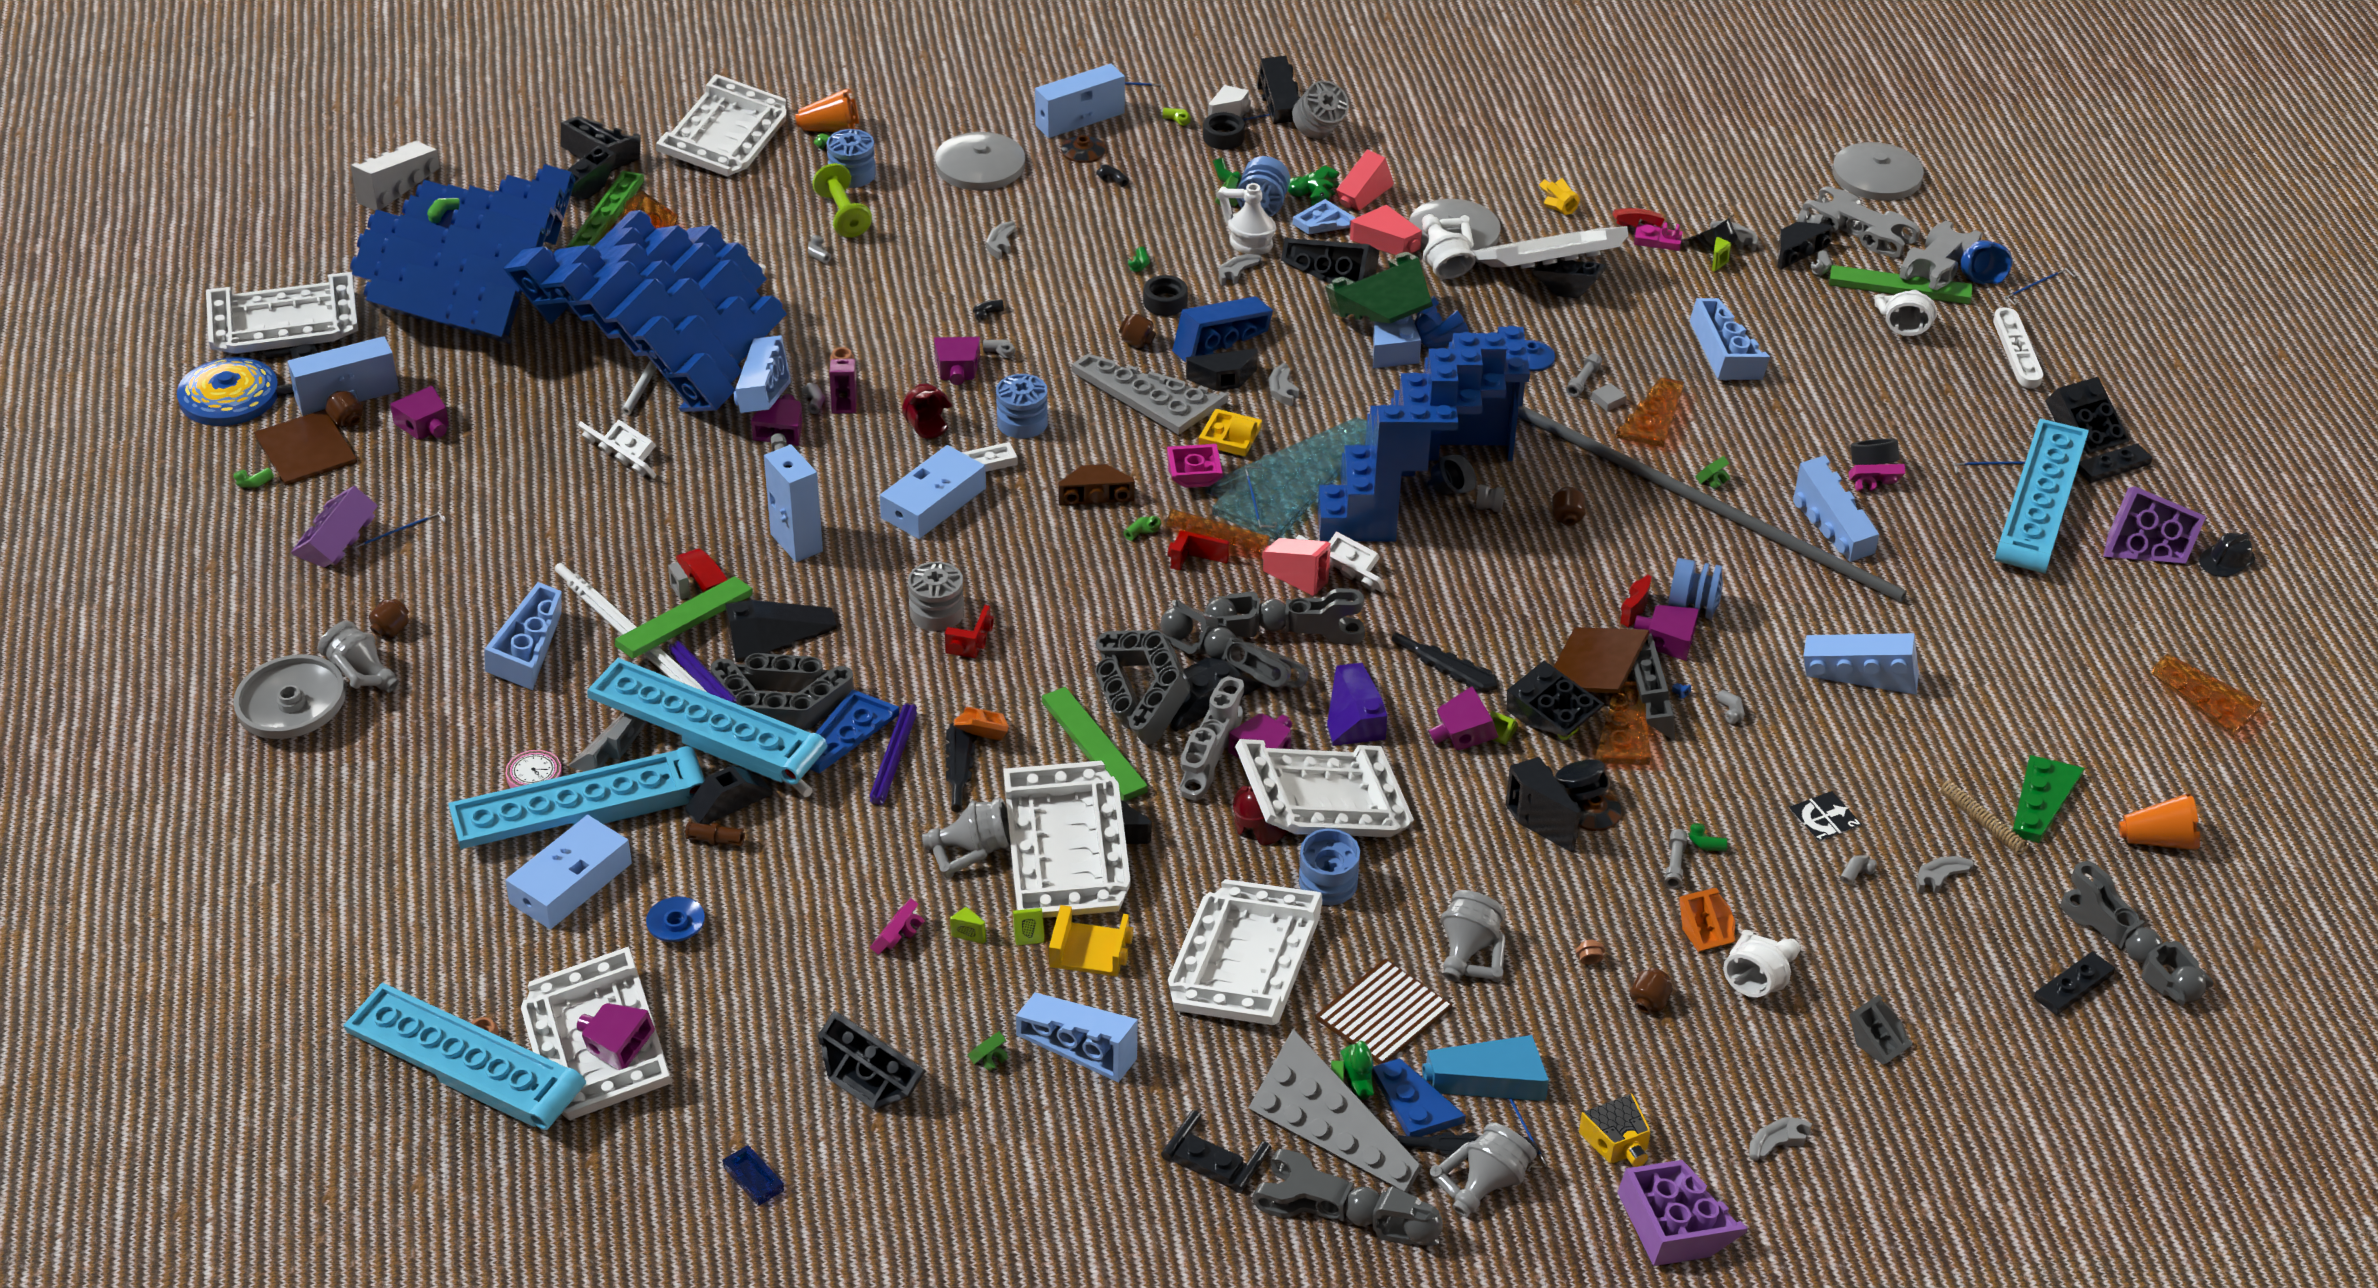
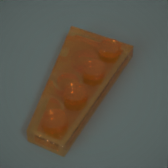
(1654, 415)
(1195, 524)
(2213, 698)
(1625, 730)

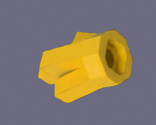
(1560, 196)

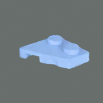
(1322, 218)

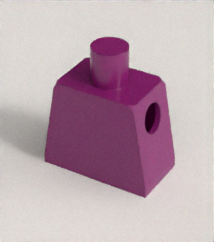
(957, 358)
(843, 379)
(421, 414)
(781, 418)
(1671, 629)
(1464, 721)
(1262, 727)
(616, 1033)

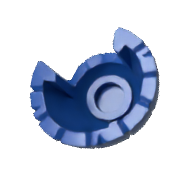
(1434, 331)

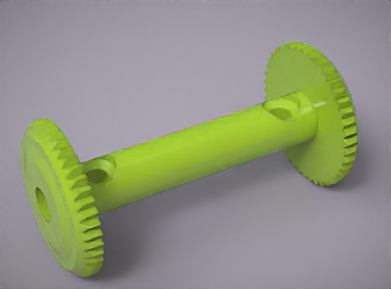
(851, 218)

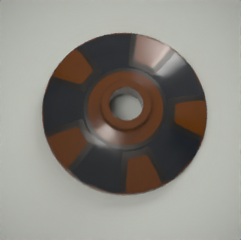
(1083, 149)
(1599, 812)

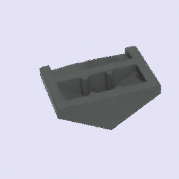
(1879, 1030)

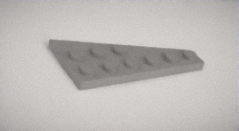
(1152, 394)
(1320, 1108)

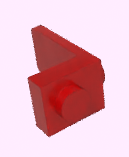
(1199, 546)
(967, 642)

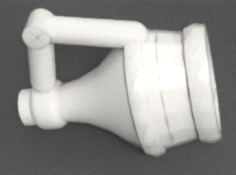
(1251, 225)
(1448, 251)
(1907, 312)
(1760, 964)

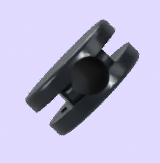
(1584, 779)

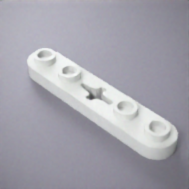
(2024, 362)

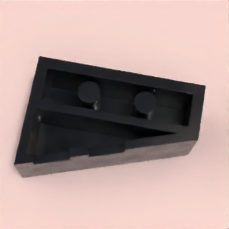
(1279, 88)
(583, 135)

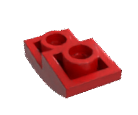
(1632, 216)
(702, 568)
(1637, 602)

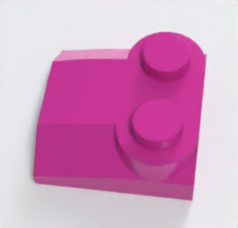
(1194, 465)

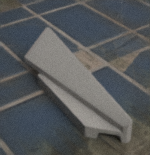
(610, 743)

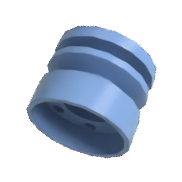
(854, 151)
(1273, 182)
(1022, 406)
(1696, 588)
(1330, 865)

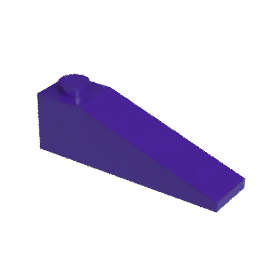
(1355, 707)

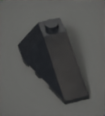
(1331, 259)
(770, 625)

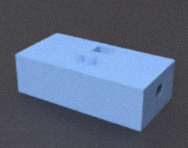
(1079, 100)
(360, 368)
(932, 491)
(793, 503)
(568, 871)

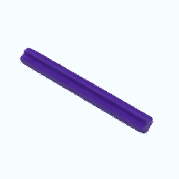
(699, 671)
(893, 754)

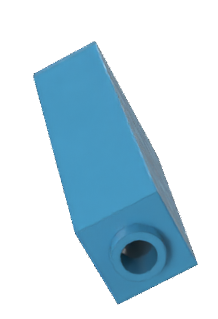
(1489, 1069)

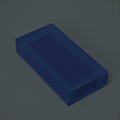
(753, 1175)

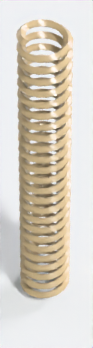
(2008, 843)

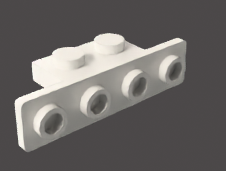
(624, 442)
(1354, 561)

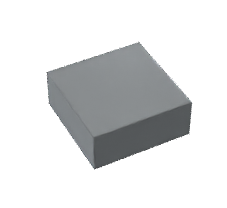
(1608, 397)
(679, 581)

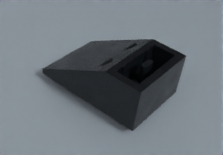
(2089, 408)
(1551, 701)
(1542, 803)

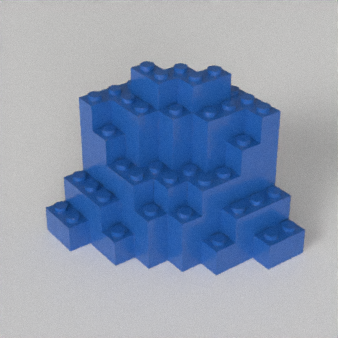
(456, 266)
(667, 297)
(1460, 399)

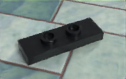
(2114, 463)
(2074, 983)

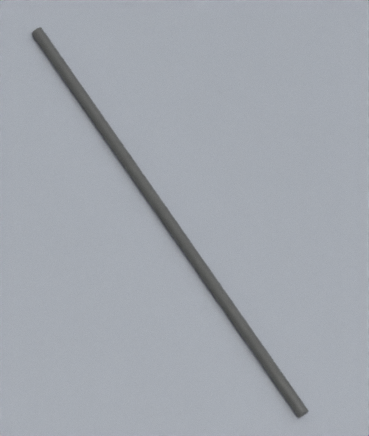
(1713, 504)

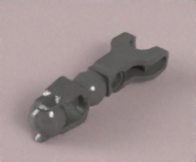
(1299, 615)
(1223, 645)
(2121, 925)
(1394, 1214)

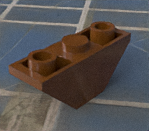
(1096, 485)

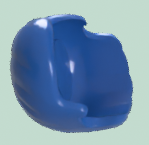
(1986, 262)

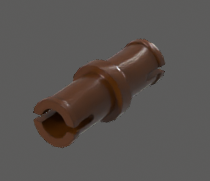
(714, 834)

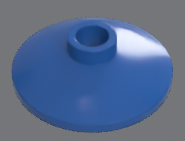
(1539, 355)
(675, 919)

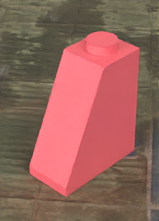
(1365, 181)
(1386, 231)
(1299, 563)

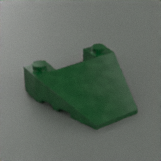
(1385, 295)

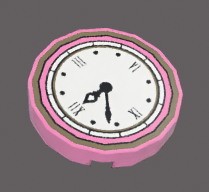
(532, 767)

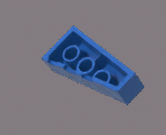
(1220, 325)

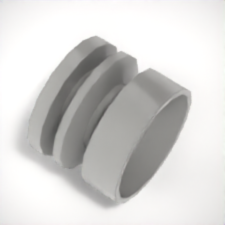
(1320, 109)
(936, 596)

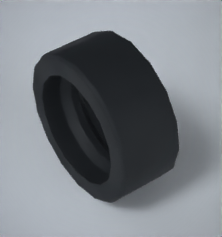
(1223, 121)
(1161, 305)
(1875, 451)

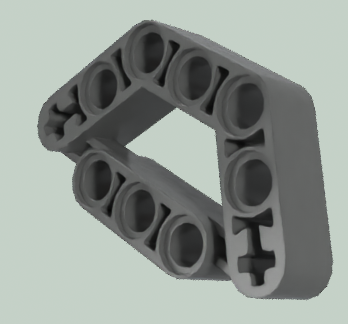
(817, 689)
(1164, 695)

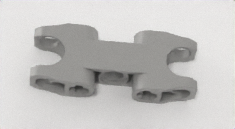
(1871, 227)
(1940, 257)
(1211, 738)

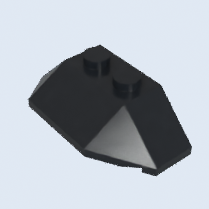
(1203, 680)
(866, 1063)

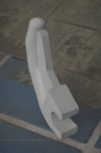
(1745, 235)
(998, 241)
(1234, 267)
(1280, 386)
(1939, 869)
(1778, 1133)

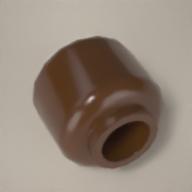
(1137, 331)
(344, 409)
(1568, 506)
(389, 618)
(1651, 990)

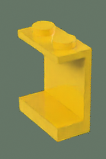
(1089, 946)

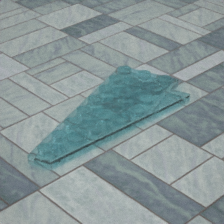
(1286, 481)

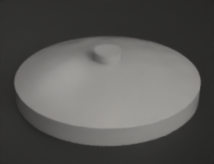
(980, 161)
(1877, 171)
(1482, 221)
(289, 696)

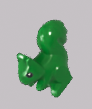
(1318, 183)
(1358, 1069)

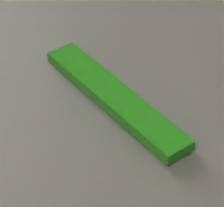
(608, 209)
(1893, 284)
(682, 617)
(1093, 741)

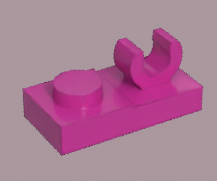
(1658, 237)
(1871, 473)
(901, 921)

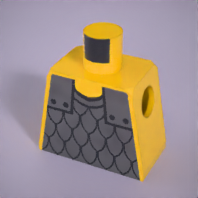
(1617, 1130)

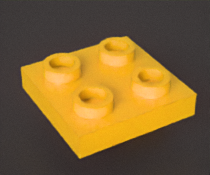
(1230, 432)

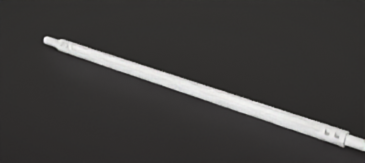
(623, 625)

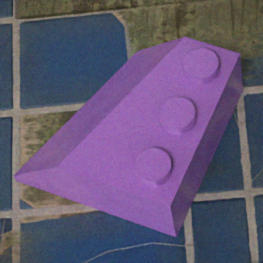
(335, 528)
(2152, 529)
(1676, 1213)

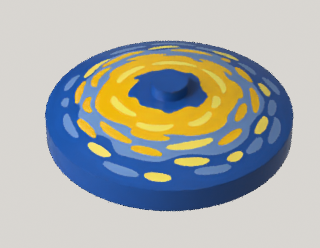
(227, 391)

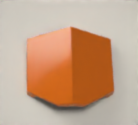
(982, 723)
(1707, 919)

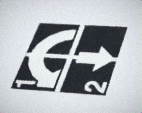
(1825, 816)

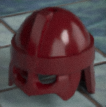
(923, 410)
(1249, 815)

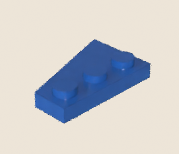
(1414, 1101)

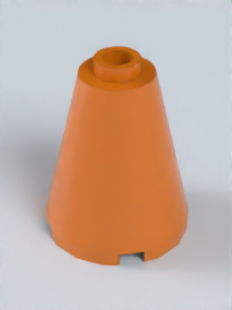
(829, 114)
(2164, 824)

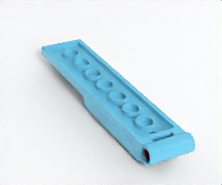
(2041, 496)
(710, 722)
(602, 793)
(466, 1056)

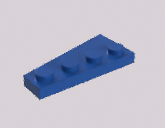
(851, 724)

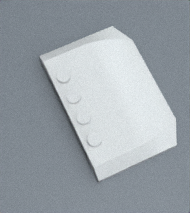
(725, 127)
(1552, 247)
(281, 315)
(1326, 789)
(1066, 838)
(1244, 951)
(552, 1019)

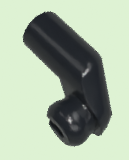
(1114, 173)
(986, 307)

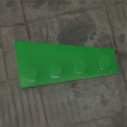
(2043, 795)

